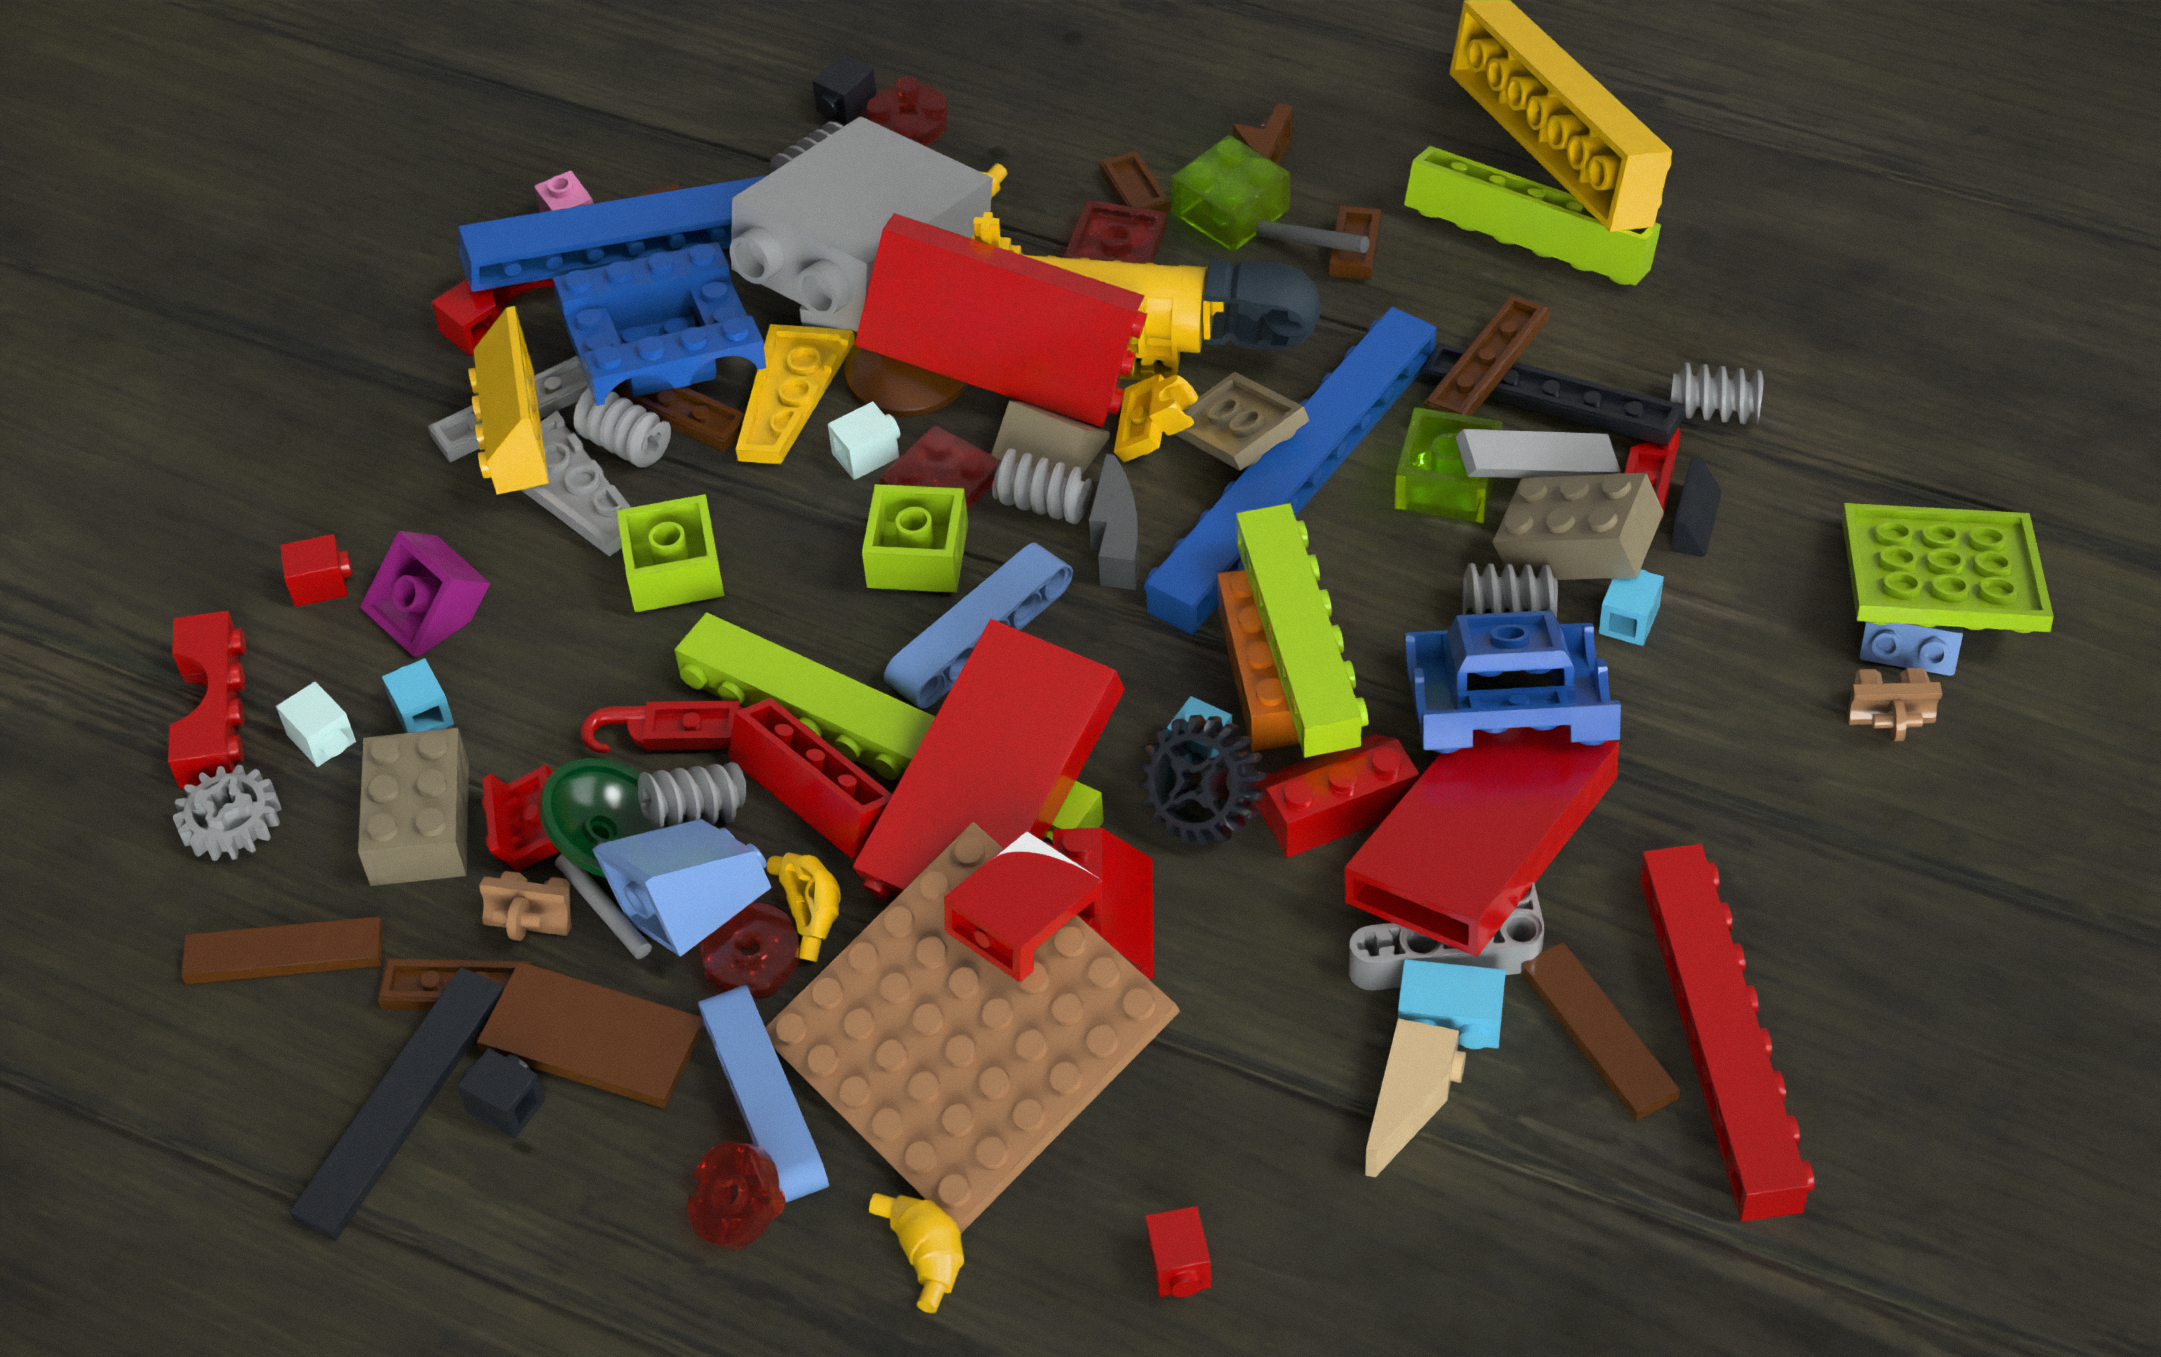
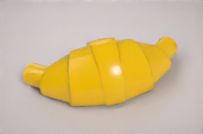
(811, 898)
(928, 1240)

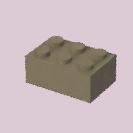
(1580, 525)
(414, 807)

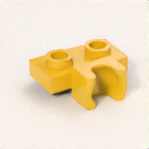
(1148, 411)

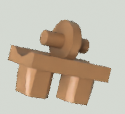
(1893, 704)
(526, 905)

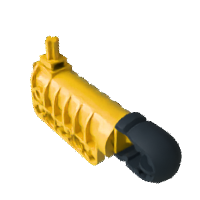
(1184, 302)

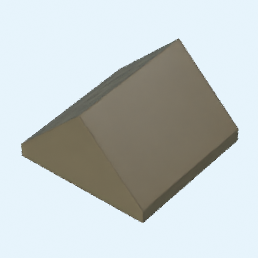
(1048, 436)

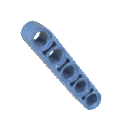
(1010, 596)
(763, 1091)

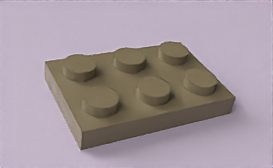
(1241, 421)

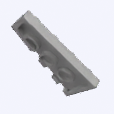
(578, 488)

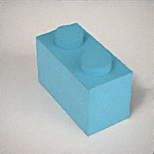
(1454, 999)

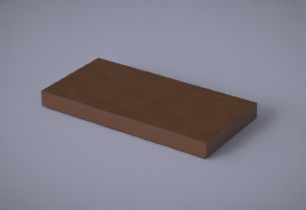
(592, 1034)

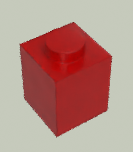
(316, 570)
(1178, 1252)

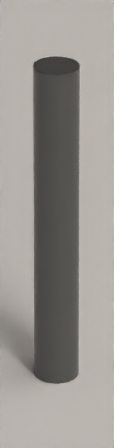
(1312, 236)

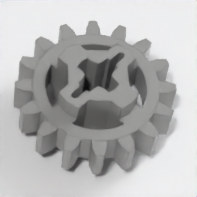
(227, 812)

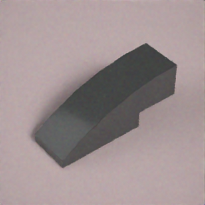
(1115, 528)

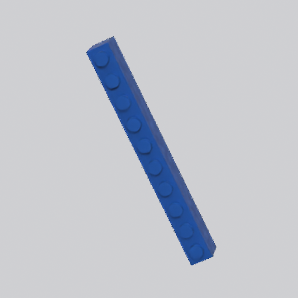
(1293, 470)

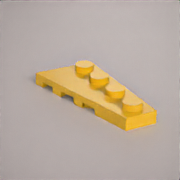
(786, 392)

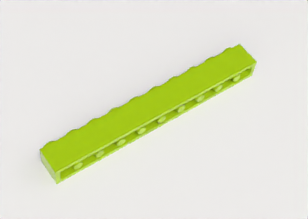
(840, 710)

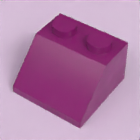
(423, 592)

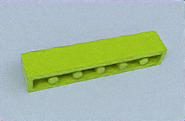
(1526, 215)
(1299, 630)

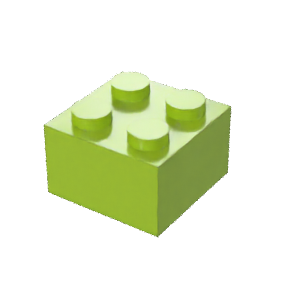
(915, 538)
(670, 553)

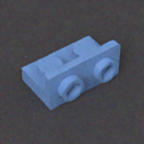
(1913, 646)

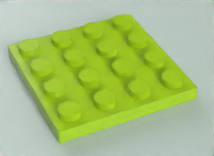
(1945, 568)

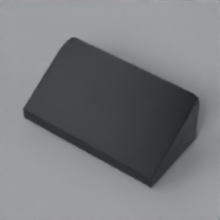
(1696, 510)

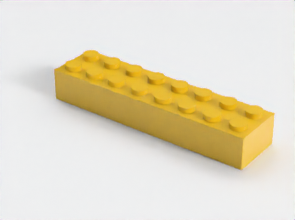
(1561, 114)

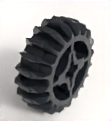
(1229, 807)

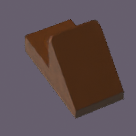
(1273, 135)

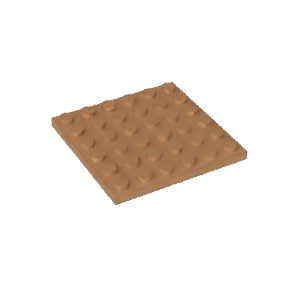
(951, 1057)

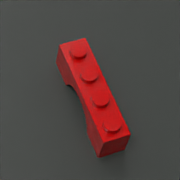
(469, 315)
(208, 655)

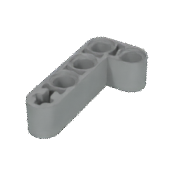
(1380, 949)

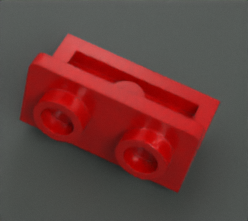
(514, 819)

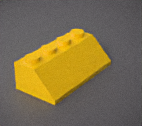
(507, 408)

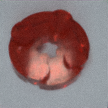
(907, 97)
(763, 971)
(757, 1197)

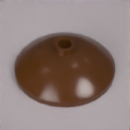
(897, 385)

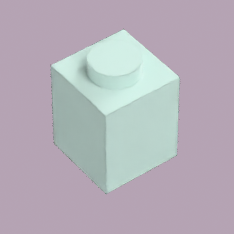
(864, 440)
(316, 724)

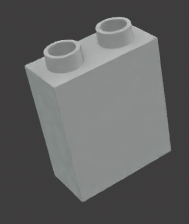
(821, 216)

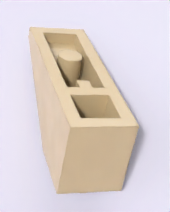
(1413, 1087)

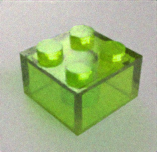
(1230, 192)
(1432, 470)

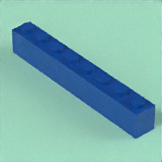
(596, 234)

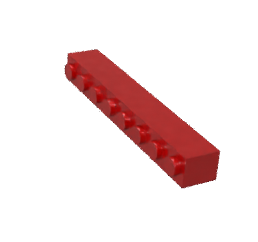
(1724, 1034)

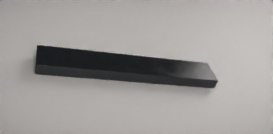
(1571, 398)
(397, 1104)

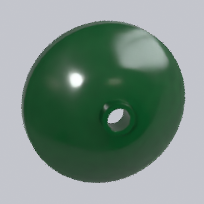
(591, 805)

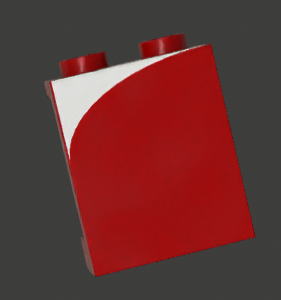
(1019, 903)

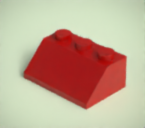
(1335, 793)
(1126, 891)

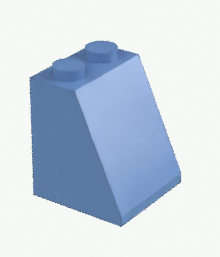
(682, 880)

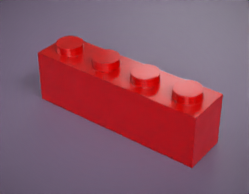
(807, 774)

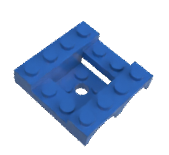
(639, 326)
(1509, 642)

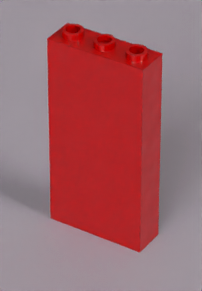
(1000, 320)
(994, 754)
(1479, 833)

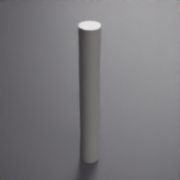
(604, 907)

